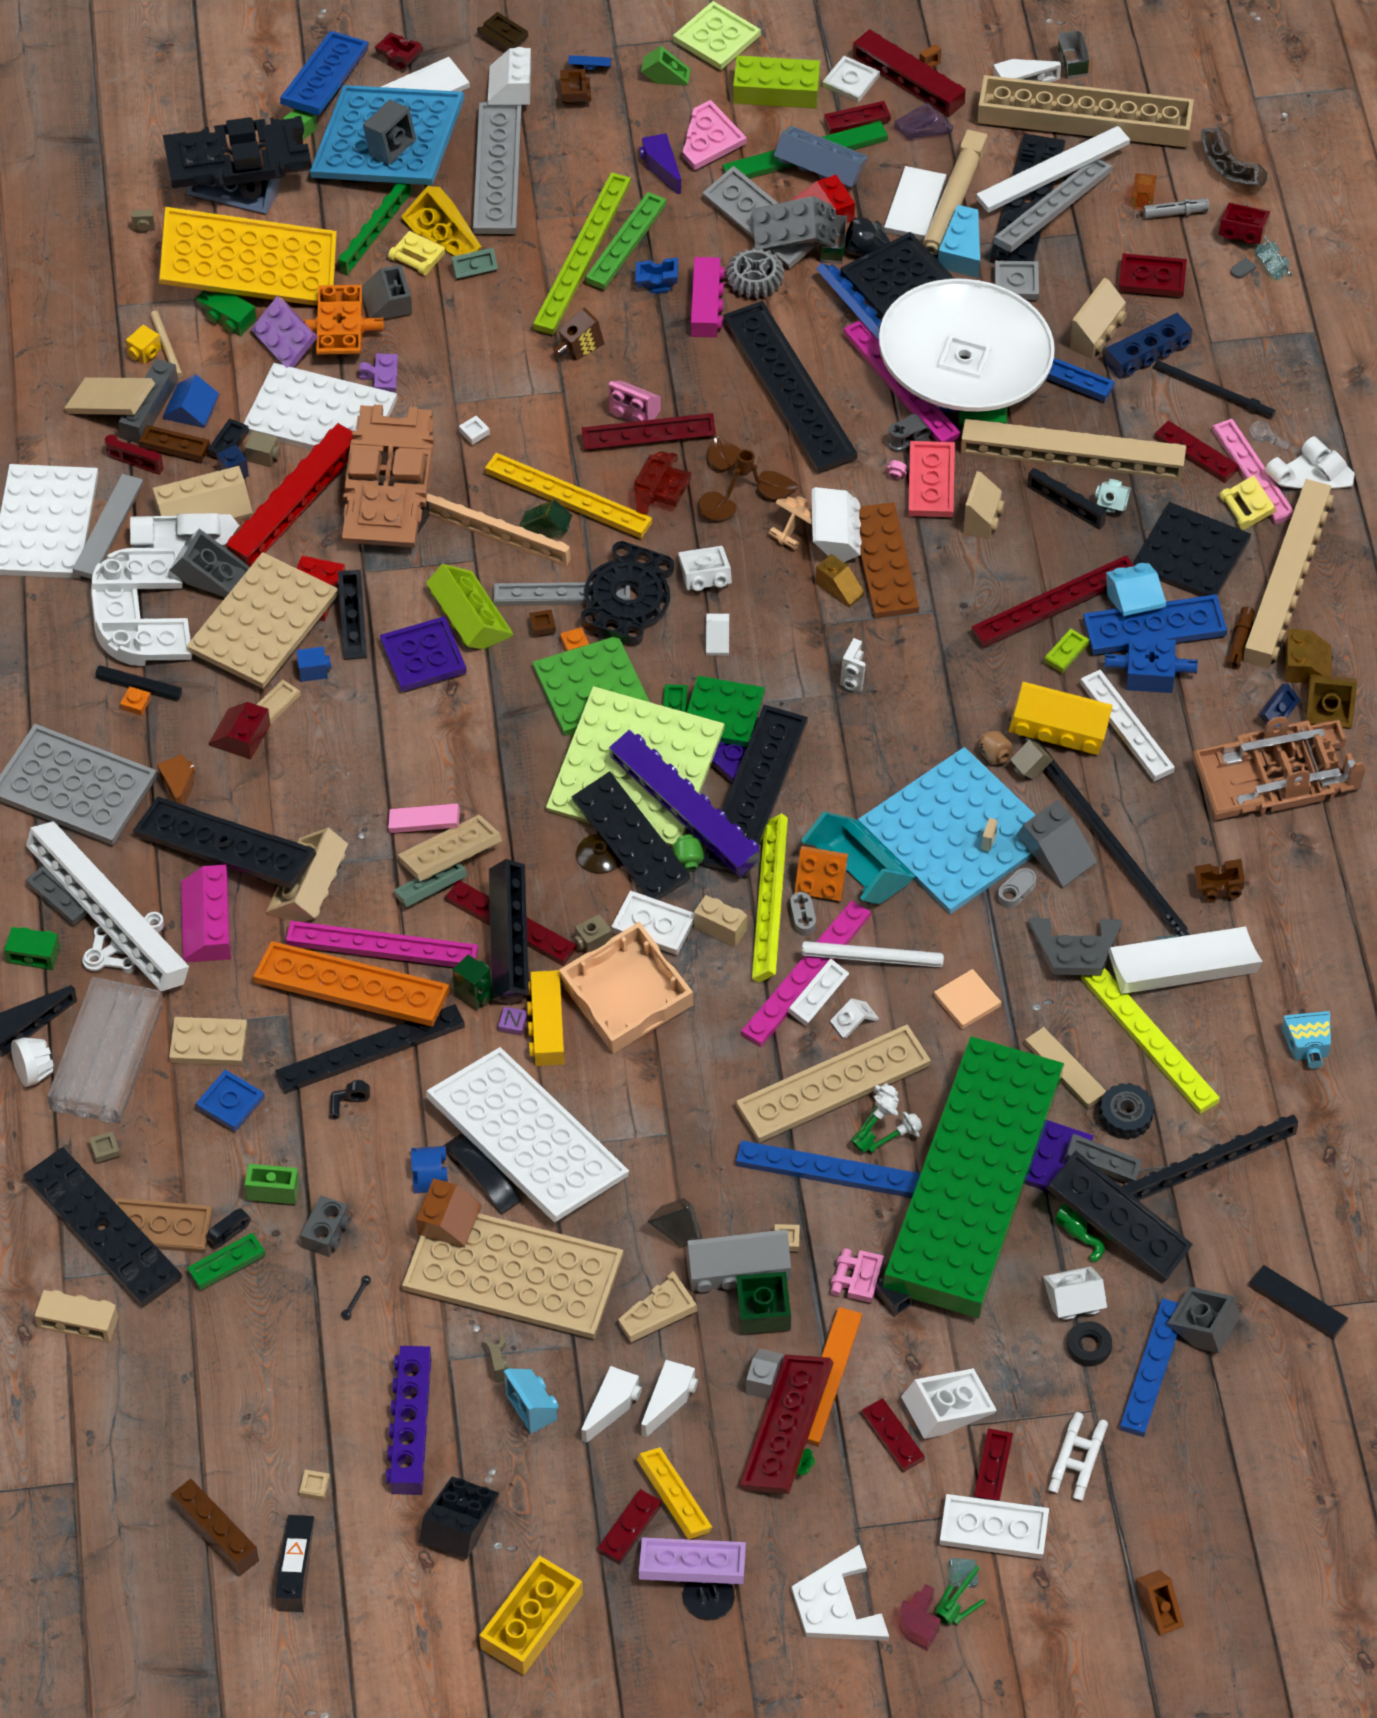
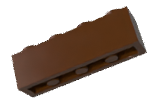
(215, 1527)

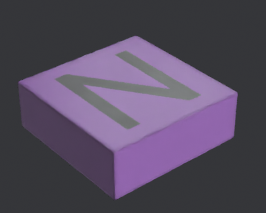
(512, 1020)

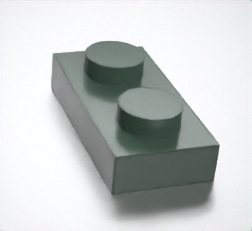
(474, 262)

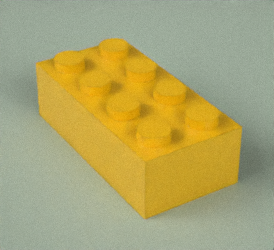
(531, 1615)

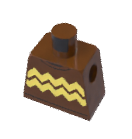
(579, 336)

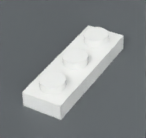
(818, 992)

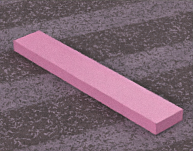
(1249, 465)

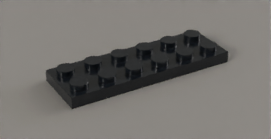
(630, 837)
(1119, 1216)

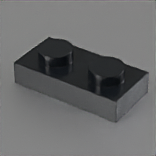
(230, 435)

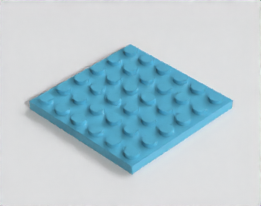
(940, 825)

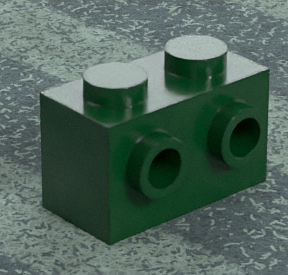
(472, 982)

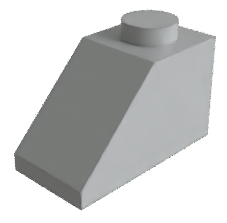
(763, 1373)

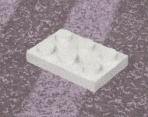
(664, 922)

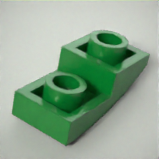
(996, 415)

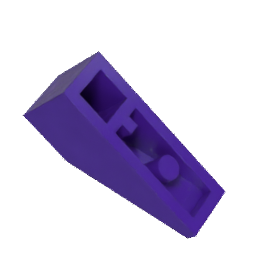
(660, 160)

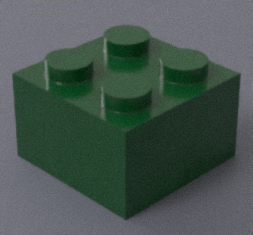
(763, 1302)

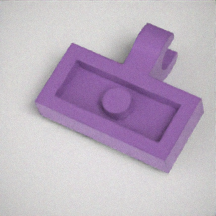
(383, 373)

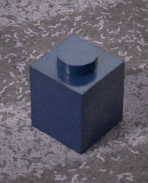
(231, 458)

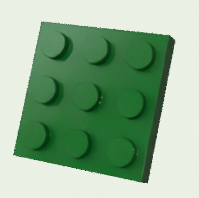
(728, 703)

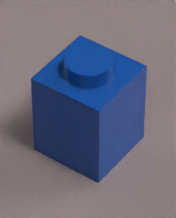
(313, 664)

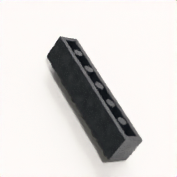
(508, 932)

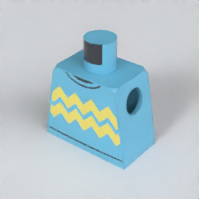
(1308, 1036)

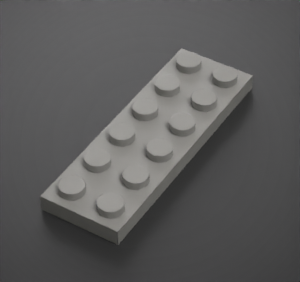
(737, 197)

